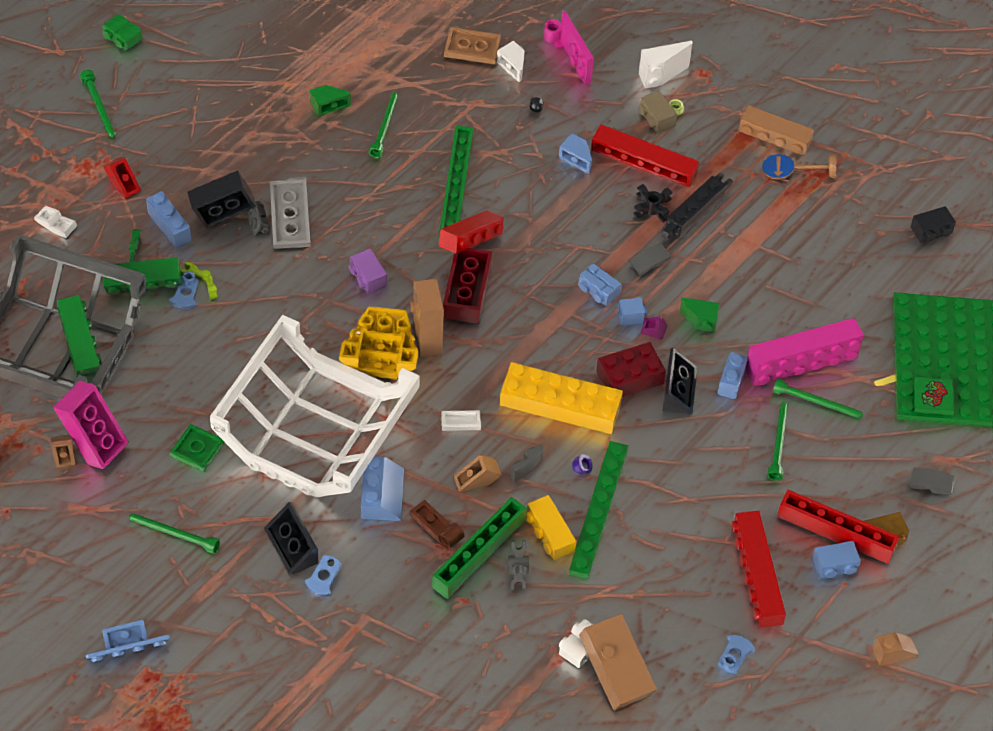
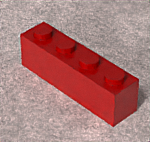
(471, 231)

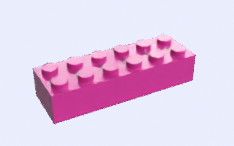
(804, 351)

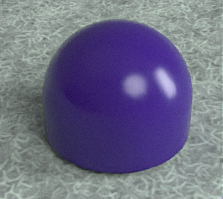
(577, 464)

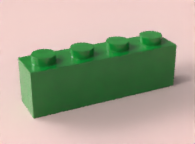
(157, 274)
(78, 336)

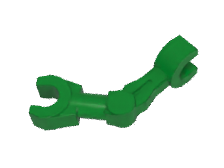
(133, 245)

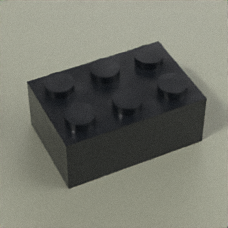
(221, 199)

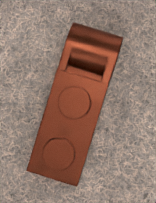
(437, 525)

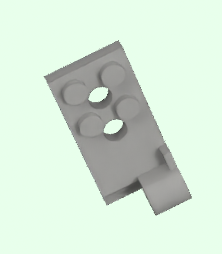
(290, 196)

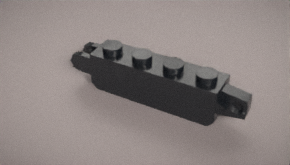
(696, 207)

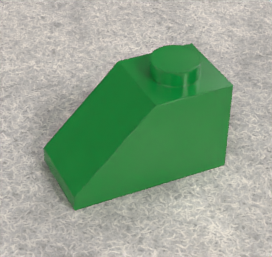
(329, 99)
(700, 313)

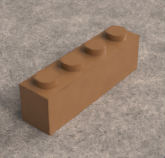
(776, 130)

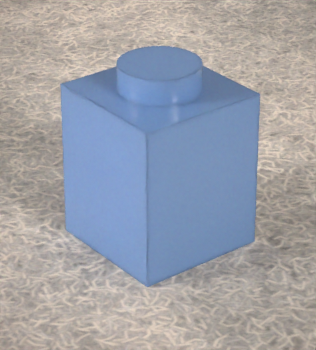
(631, 311)

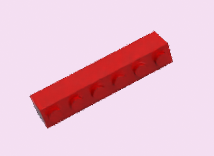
(644, 155)
(837, 526)
(759, 569)

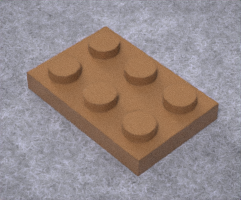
(472, 45)

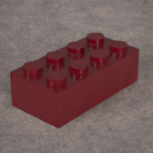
(467, 285)

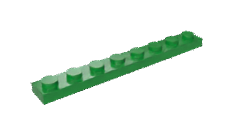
(456, 176)
(598, 510)

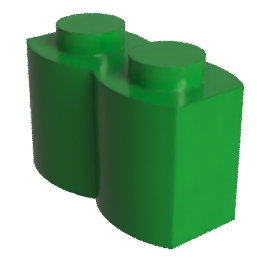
(122, 32)

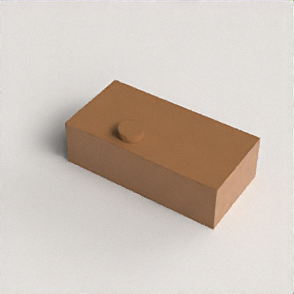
(428, 317)
(617, 662)

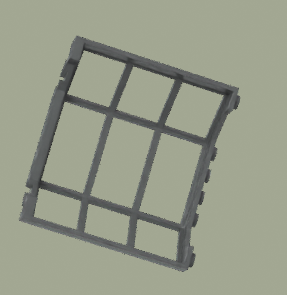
(54, 383)

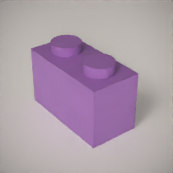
(368, 271)

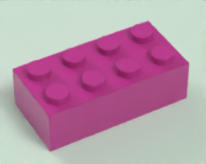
(91, 424)

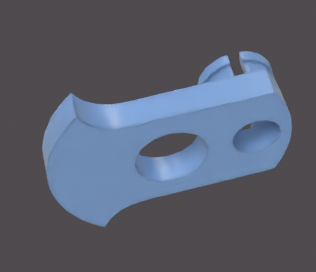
(186, 301)
(322, 587)
(739, 644)

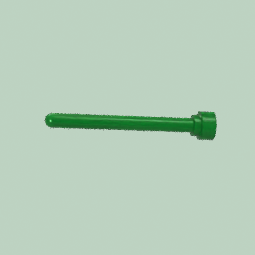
(88, 78)
(376, 149)
(782, 387)
(775, 471)
(210, 544)

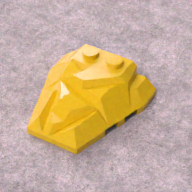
(381, 344)

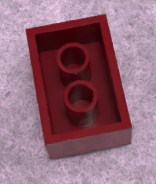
(632, 369)

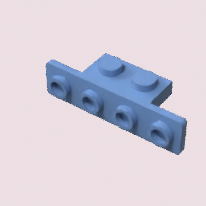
(126, 637)

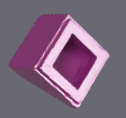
(654, 327)

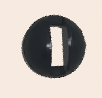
(536, 104)

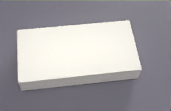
(461, 420)

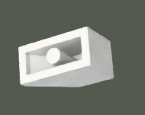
(512, 59)

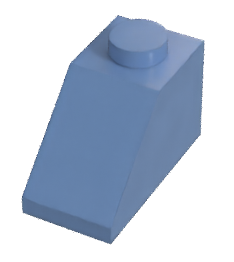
(576, 152)

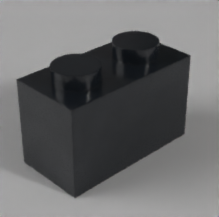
(933, 224)

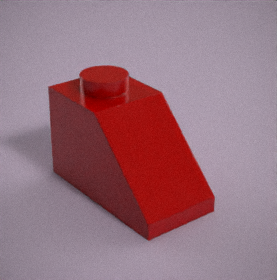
(122, 177)

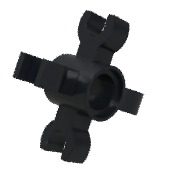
(652, 203)

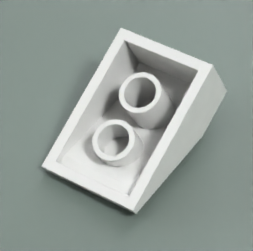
(663, 63)

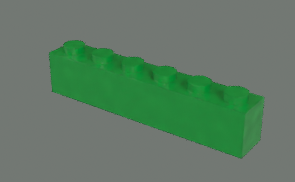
(479, 547)

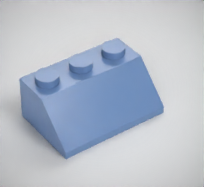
(382, 490)

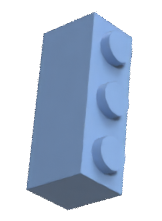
(168, 220)

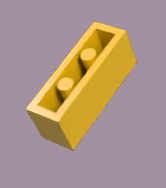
(550, 528)

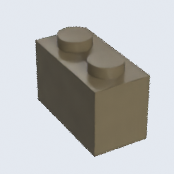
(657, 111)

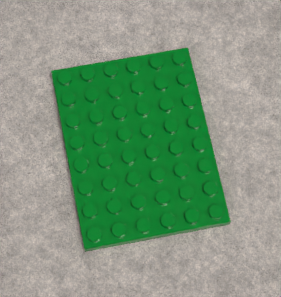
(945, 341)

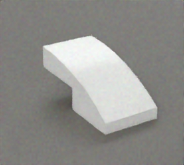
(53, 221)

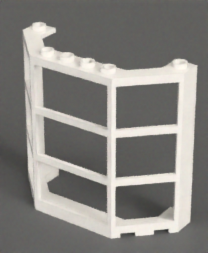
(380, 391)

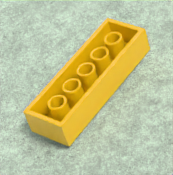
(561, 398)

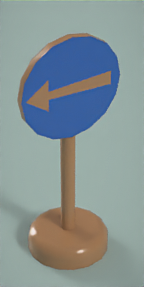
(782, 166)

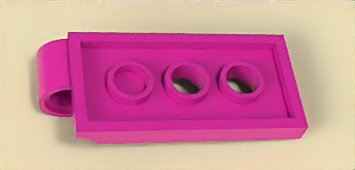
(566, 36)

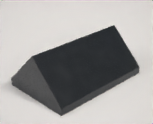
(679, 384)
(292, 540)

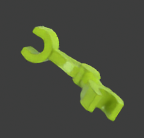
(205, 275)

